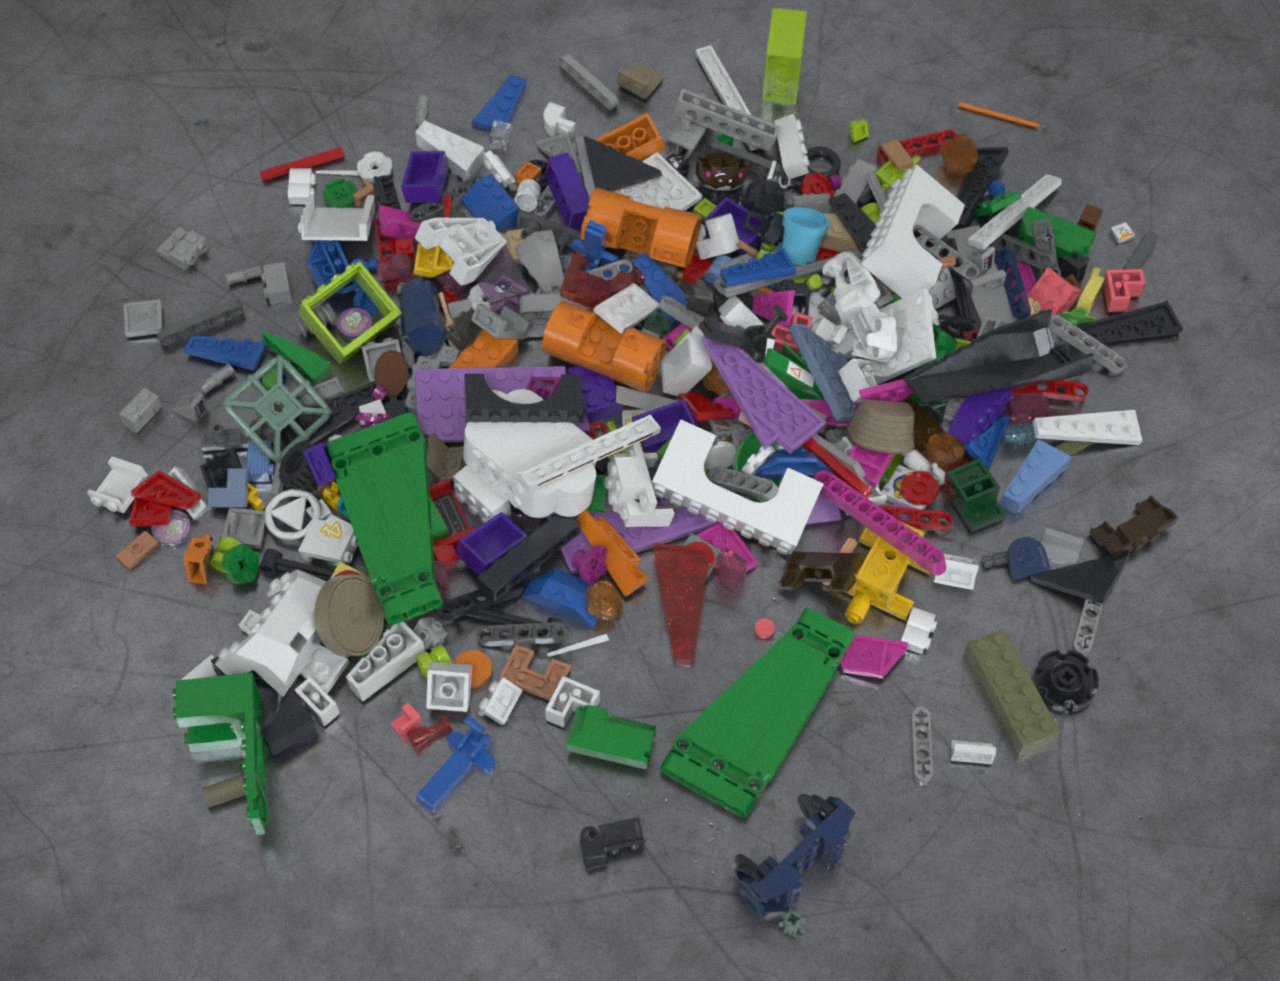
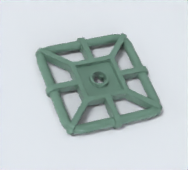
(280, 396)

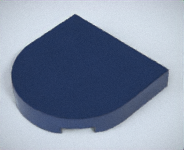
(1027, 557)

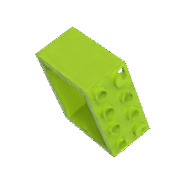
(784, 55)
(375, 293)

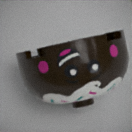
(721, 171)

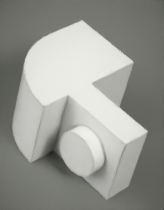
(556, 121)
(832, 334)

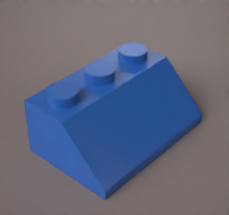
(492, 202)

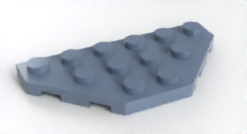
(824, 366)

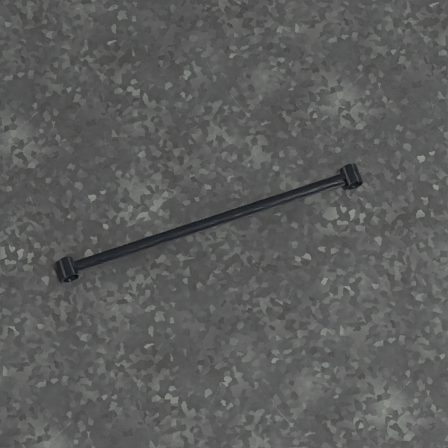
(273, 560)

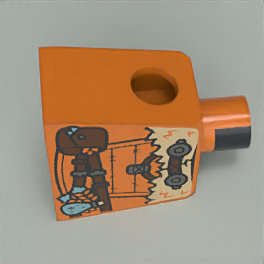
(199, 553)

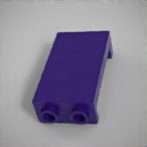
(320, 463)

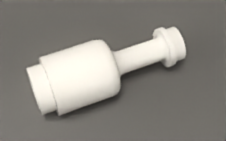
(916, 461)

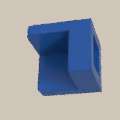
(363, 301)

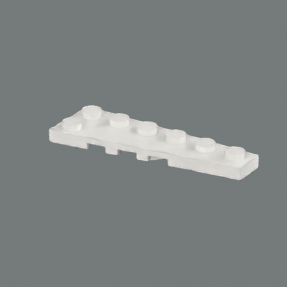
(1102, 427)
(323, 665)

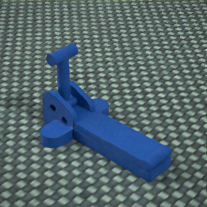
(594, 246)
(469, 752)

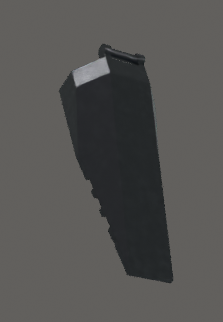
(999, 361)

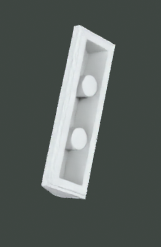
(201, 506)

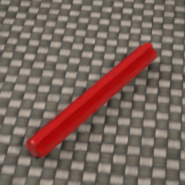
(302, 163)

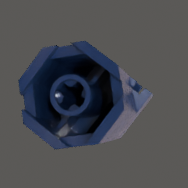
(421, 317)

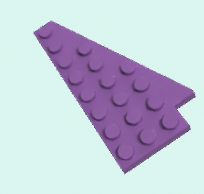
(766, 403)

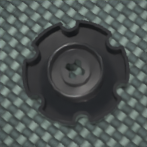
(1066, 680)

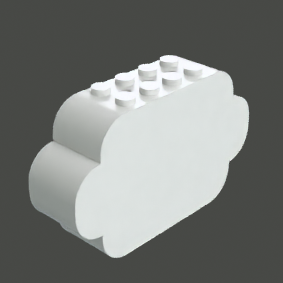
(507, 448)

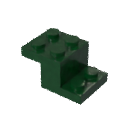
(976, 495)

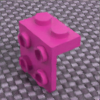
(397, 223)

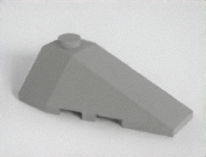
(541, 259)

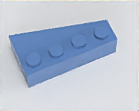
(1037, 471)

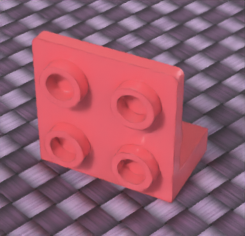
(1054, 292)

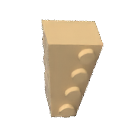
(837, 236)

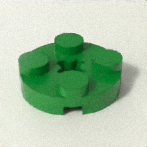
(250, 564)

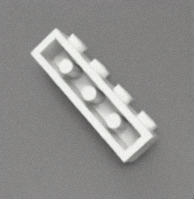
(791, 146)

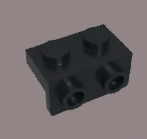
(621, 835)

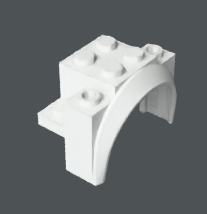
(630, 480)

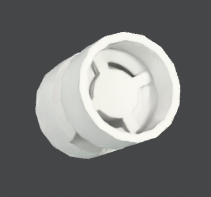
(527, 195)

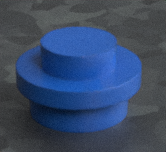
(996, 187)

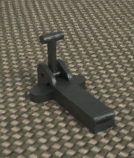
(750, 339)

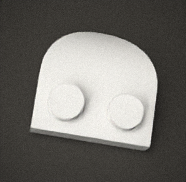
(498, 170)

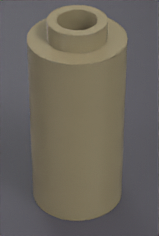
(223, 791)

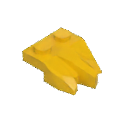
(432, 261)

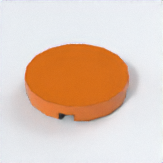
(480, 664)

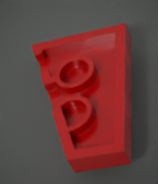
(702, 408)
(167, 491)

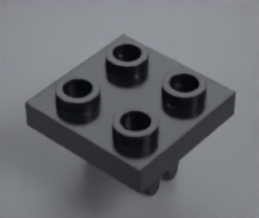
(216, 469)

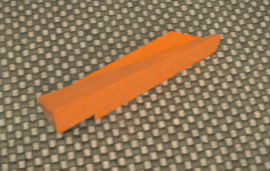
(620, 558)

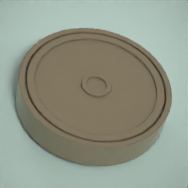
(348, 615)

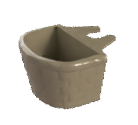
(883, 426)

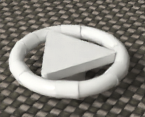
(291, 513)

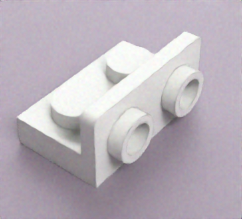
(500, 700)
(972, 752)

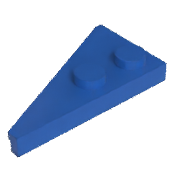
(988, 442)

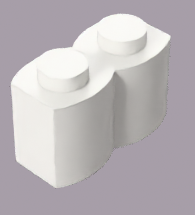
(300, 185)
(918, 629)

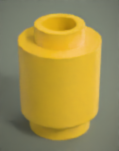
(857, 609)

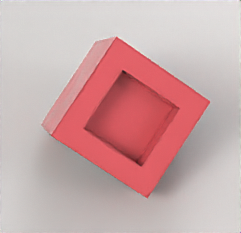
(407, 721)

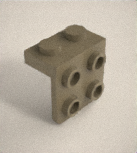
(639, 79)
(443, 461)

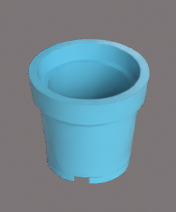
(803, 233)

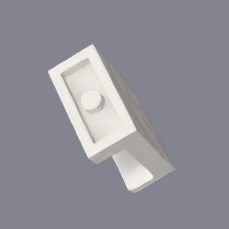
(117, 486)
(316, 548)

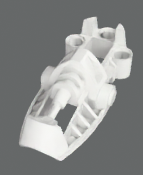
(857, 309)

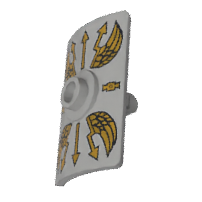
(730, 431)

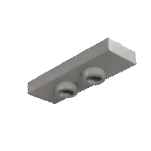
(327, 390)

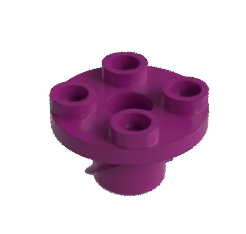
(370, 421)
(590, 563)

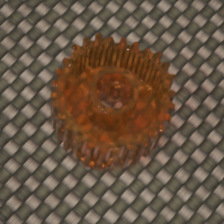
(959, 154)
(944, 450)

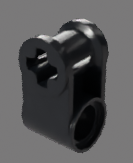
(592, 851)

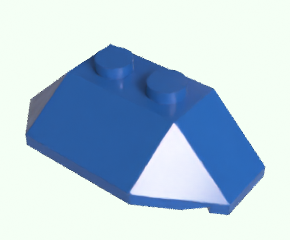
(326, 262)
(800, 461)
(562, 594)

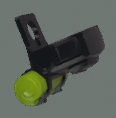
(770, 229)
(802, 291)

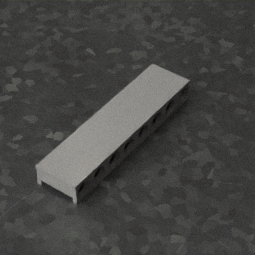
(989, 303)

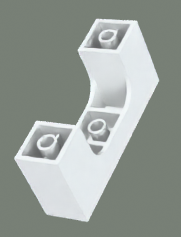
(893, 250)
(772, 522)

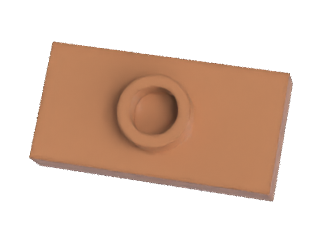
(137, 550)

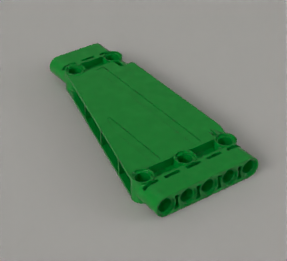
(390, 512)
(759, 716)

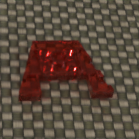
(587, 288)

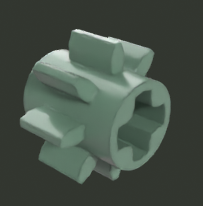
(788, 927)

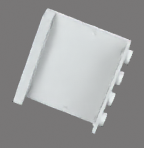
(337, 223)

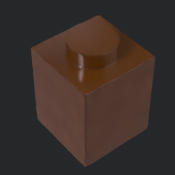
(1090, 217)

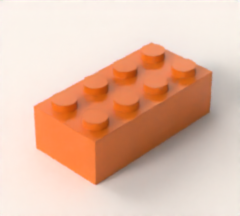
(635, 138)
(487, 352)

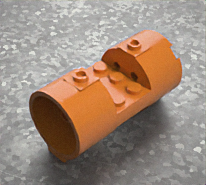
(641, 228)
(594, 344)

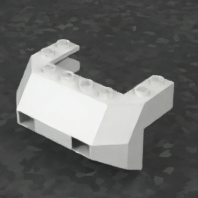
(268, 645)

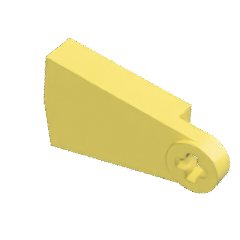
(1091, 290)

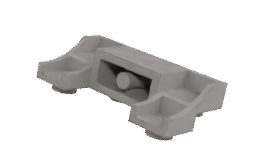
(442, 357)

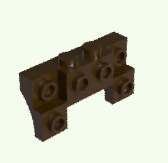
(1137, 530)
(821, 567)

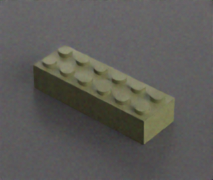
(1011, 692)

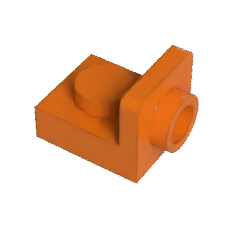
(527, 171)

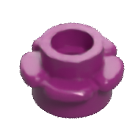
(835, 180)
(380, 392)

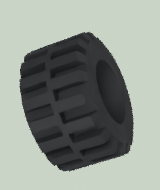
(295, 469)

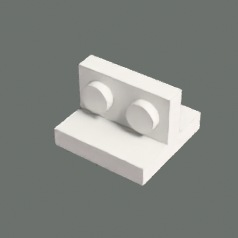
(959, 572)

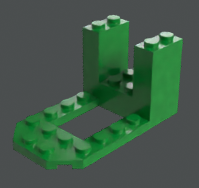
(228, 715)

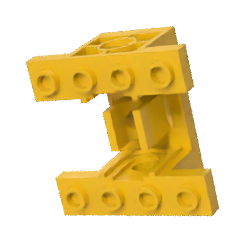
(880, 577)

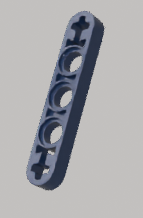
(1018, 288)

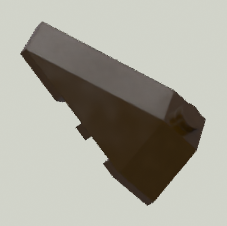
(923, 427)

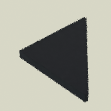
(615, 169)
(1086, 579)

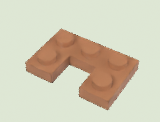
(541, 685)

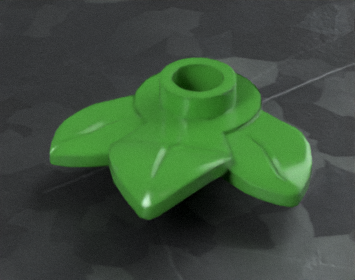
(1077, 316)

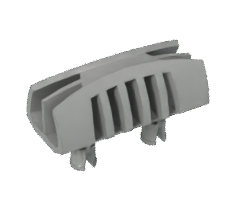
(684, 135)

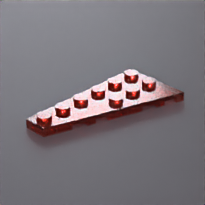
(682, 584)

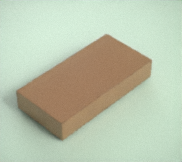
(897, 155)

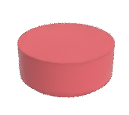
(764, 628)

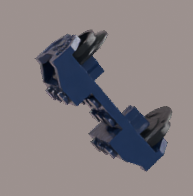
(775, 885)

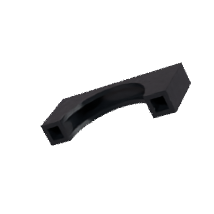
(486, 406)
(289, 724)

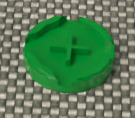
(339, 194)

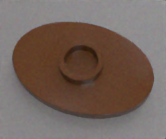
(391, 371)

